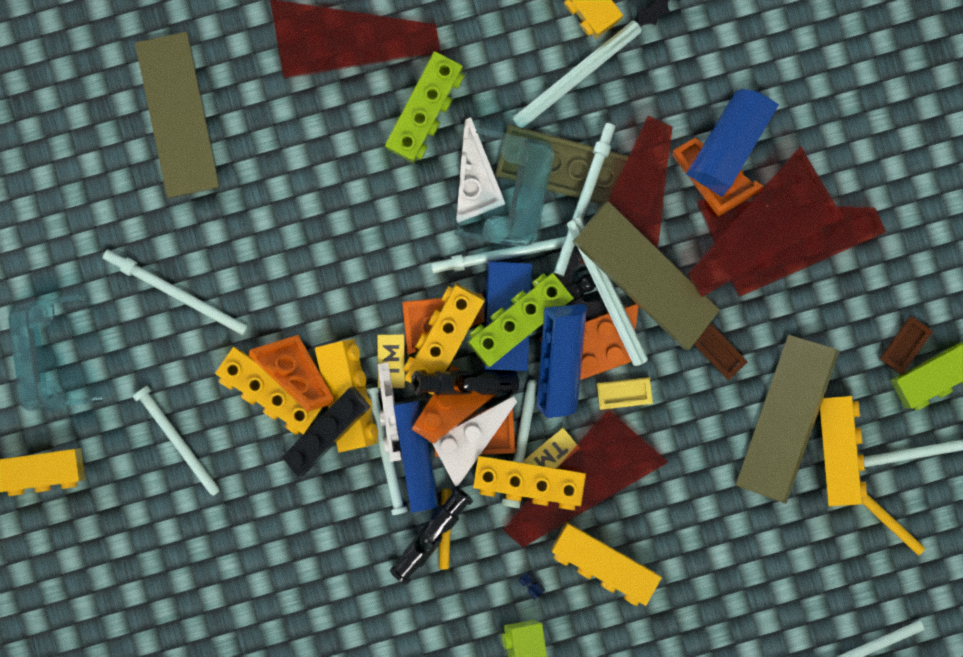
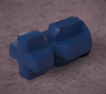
(535, 588)

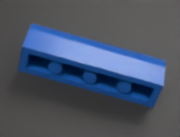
(732, 140)
(503, 283)
(561, 360)
(416, 458)

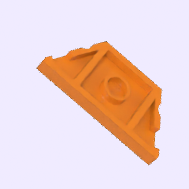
(603, 345)

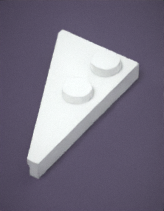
(477, 185)
(387, 415)
(467, 441)

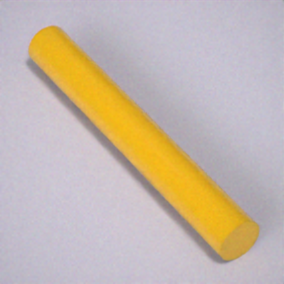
(893, 525)
(444, 546)

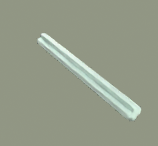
(577, 74)
(612, 302)

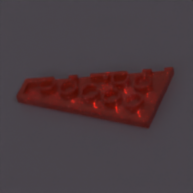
(334, 39)
(643, 180)
(778, 216)
(610, 457)

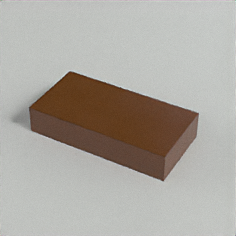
(905, 345)
(719, 352)

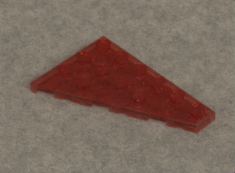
(846, 231)

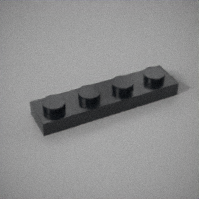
(326, 431)

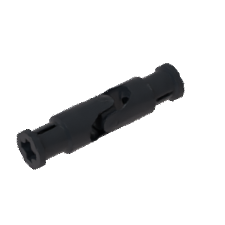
(482, 382)
(441, 521)

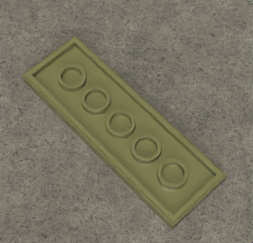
(177, 115)
(569, 166)
(646, 275)
(787, 418)

